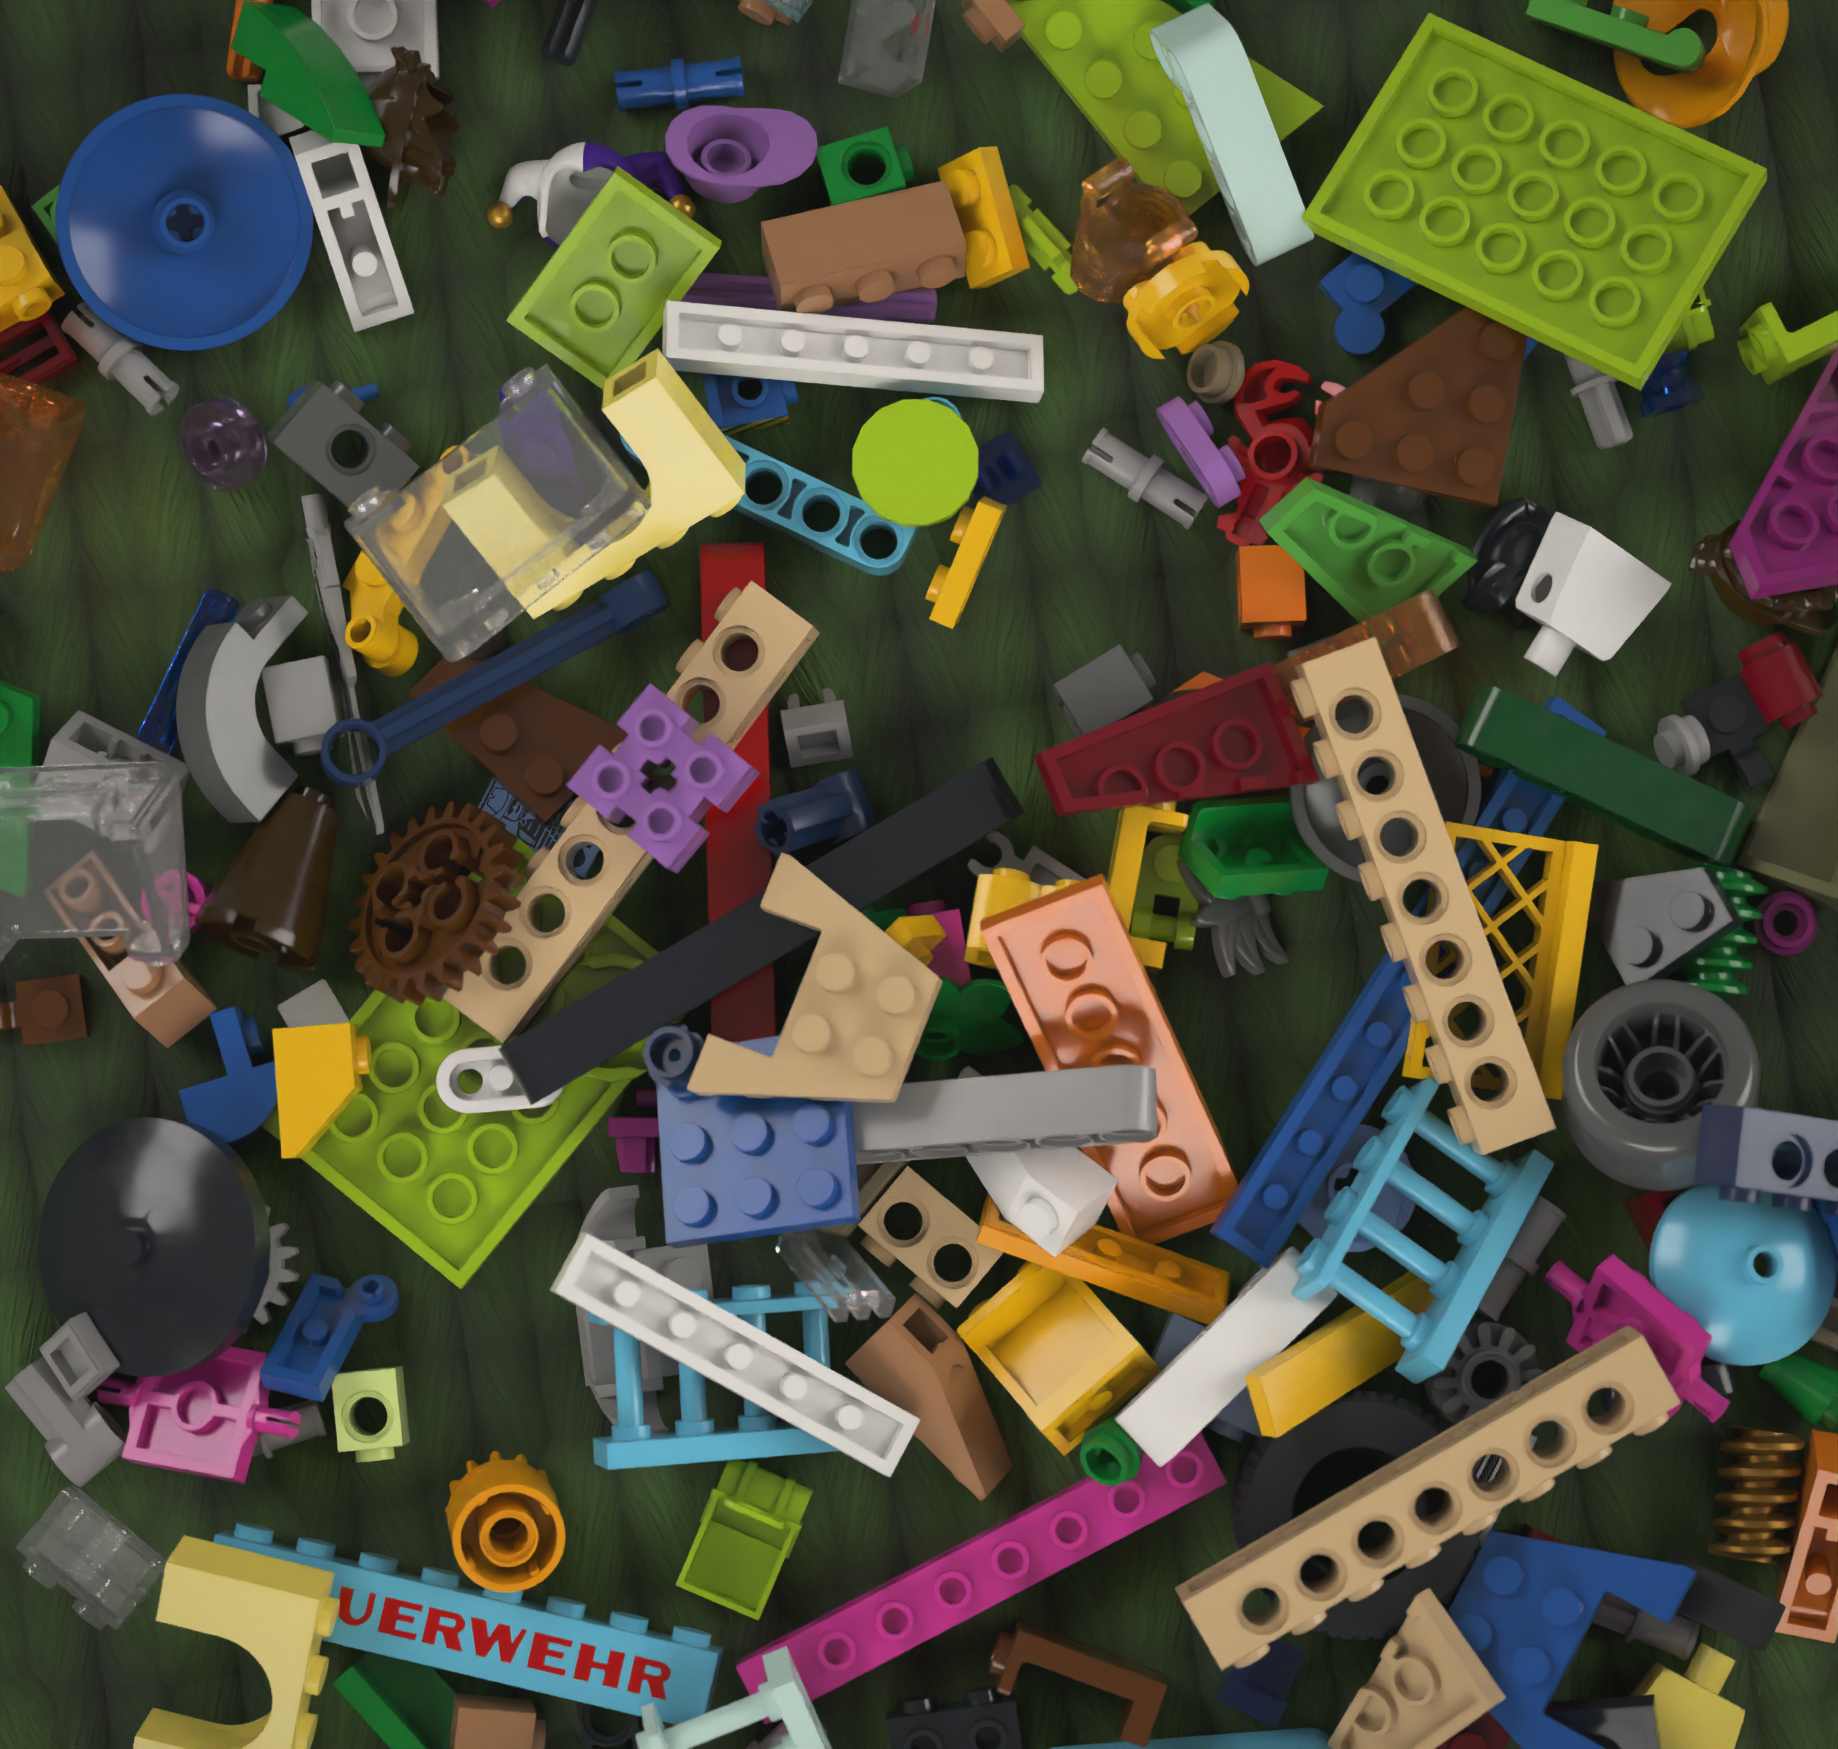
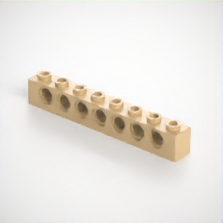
(510, 1008)
(1519, 1105)
(1444, 1462)

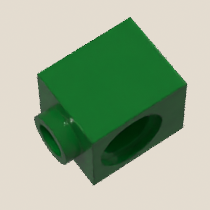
(842, 158)

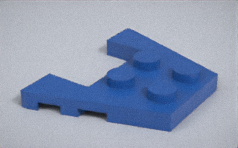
(1530, 1610)

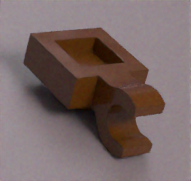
(47, 1010)

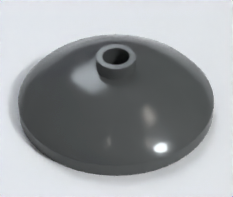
(1451, 774)

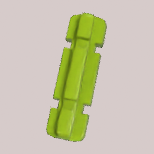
(1043, 240)

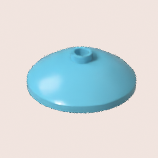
(1706, 1268)

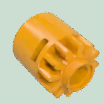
(505, 1524)

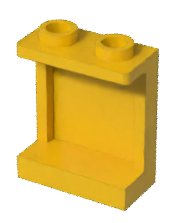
(1126, 863)
(1057, 1352)

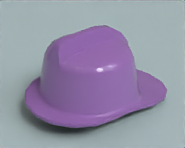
(738, 150)

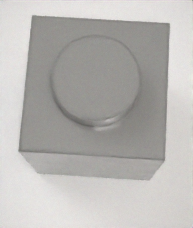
(302, 703)

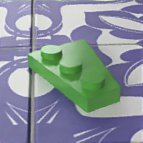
(1362, 552)

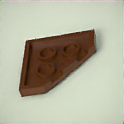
(1430, 413)

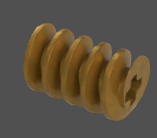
(1756, 1495)

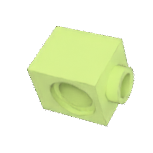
(380, 1383)

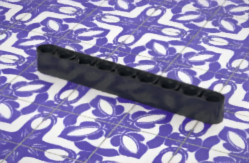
(751, 938)

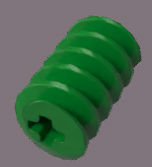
(1716, 965)

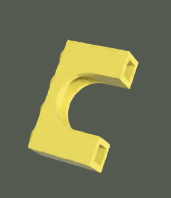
(688, 467)
(271, 1611)

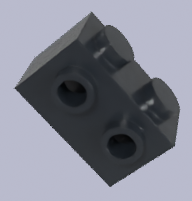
(978, 1722)

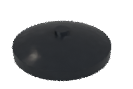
(157, 1243)

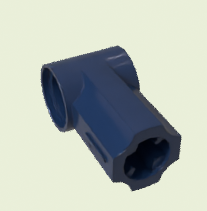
(822, 813)

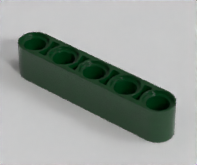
(1602, 776)

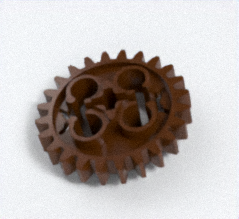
(447, 912)

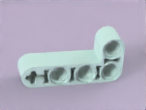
(1235, 130)

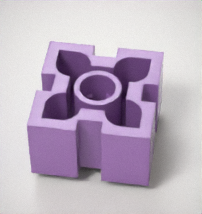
(665, 820)

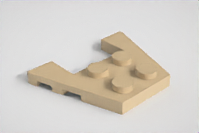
(852, 1014)

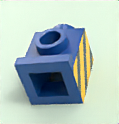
(737, 415)

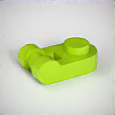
(1162, 878)

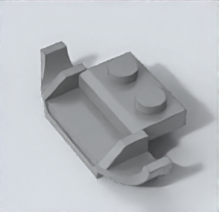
(613, 1223)

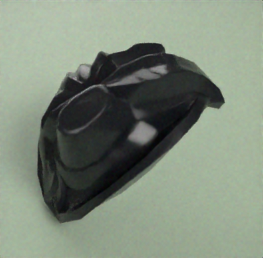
(1504, 558)

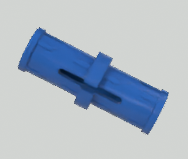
(679, 84)

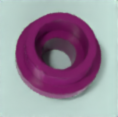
(1804, 918)

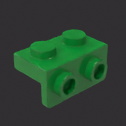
(1249, 848)

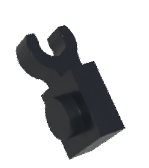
(1731, 725)

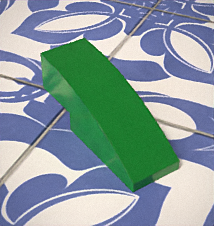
(307, 73)

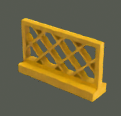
(1553, 954)

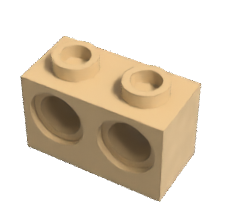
(941, 1225)

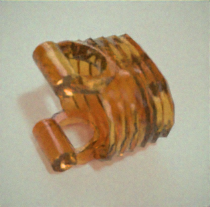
(1128, 235)

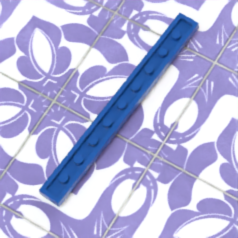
(1366, 1046)

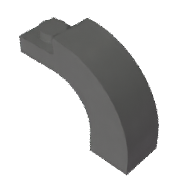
(218, 710)

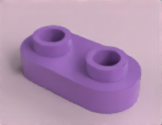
(1212, 467)

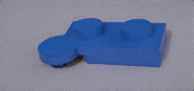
(1362, 293)
(323, 1331)

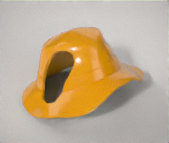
(1746, 45)

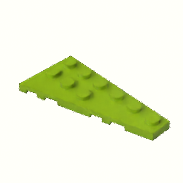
(1114, 77)

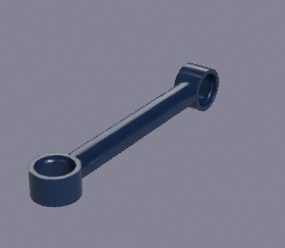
(612, 614)

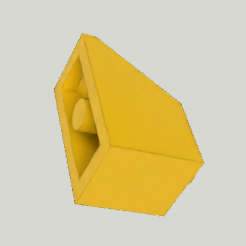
(316, 1080)

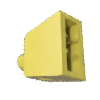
(1690, 1705)

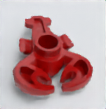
(1277, 450)

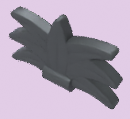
(1237, 927)

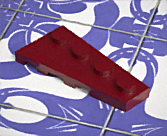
(1194, 747)

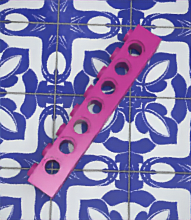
(984, 1571)

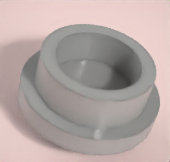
(1681, 744)

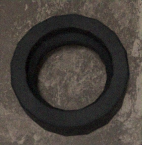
(1729, 1606)

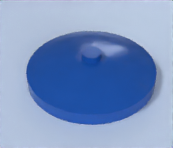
(183, 222)

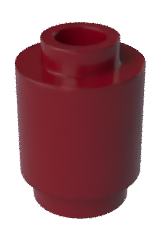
(1780, 680)

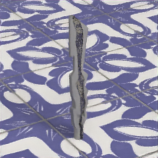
(328, 590)

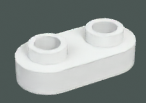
(498, 1089)

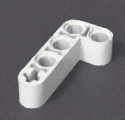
(1216, 1361)

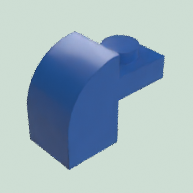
(245, 1098)

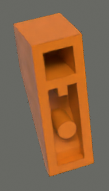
(1811, 1569)

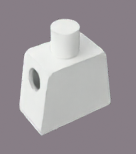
(1584, 594)

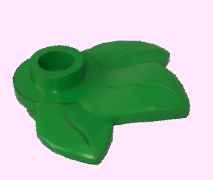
(968, 1021)

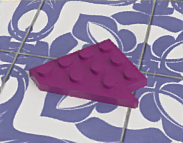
(1792, 522)

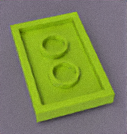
(612, 278)

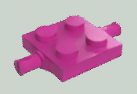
(1625, 1297)
(200, 1418)

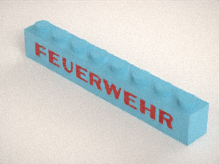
(505, 1637)

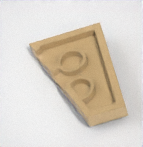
(1421, 1688)

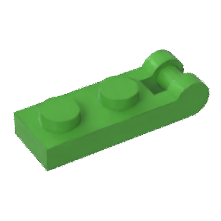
(1621, 31)

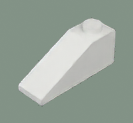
(352, 230)
(1045, 1192)

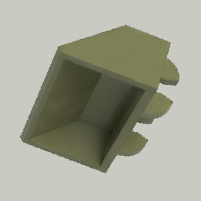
(1798, 822)

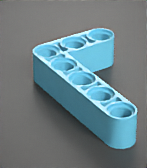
(800, 493)

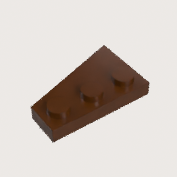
(526, 740)

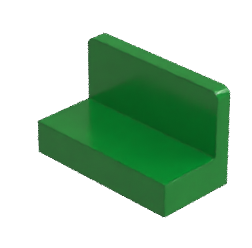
(400, 1700)

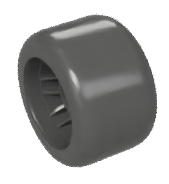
(1645, 1042)

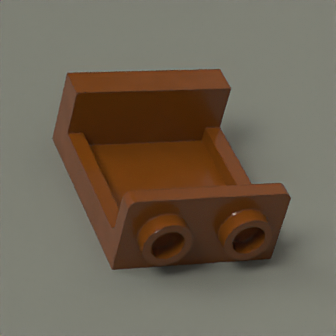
(1135, 1682)

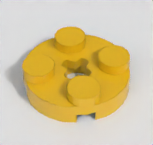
(1185, 301)

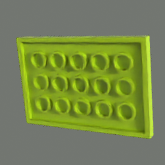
(1535, 200)
(447, 1176)

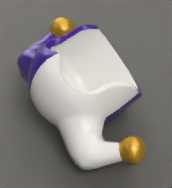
(572, 180)

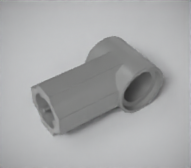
(78, 1433)

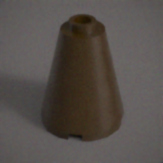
(278, 884)

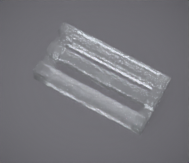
(835, 1274)

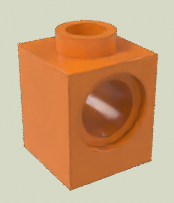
(1269, 592)

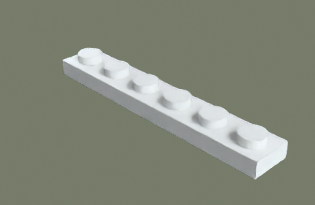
(853, 352)
(734, 1354)

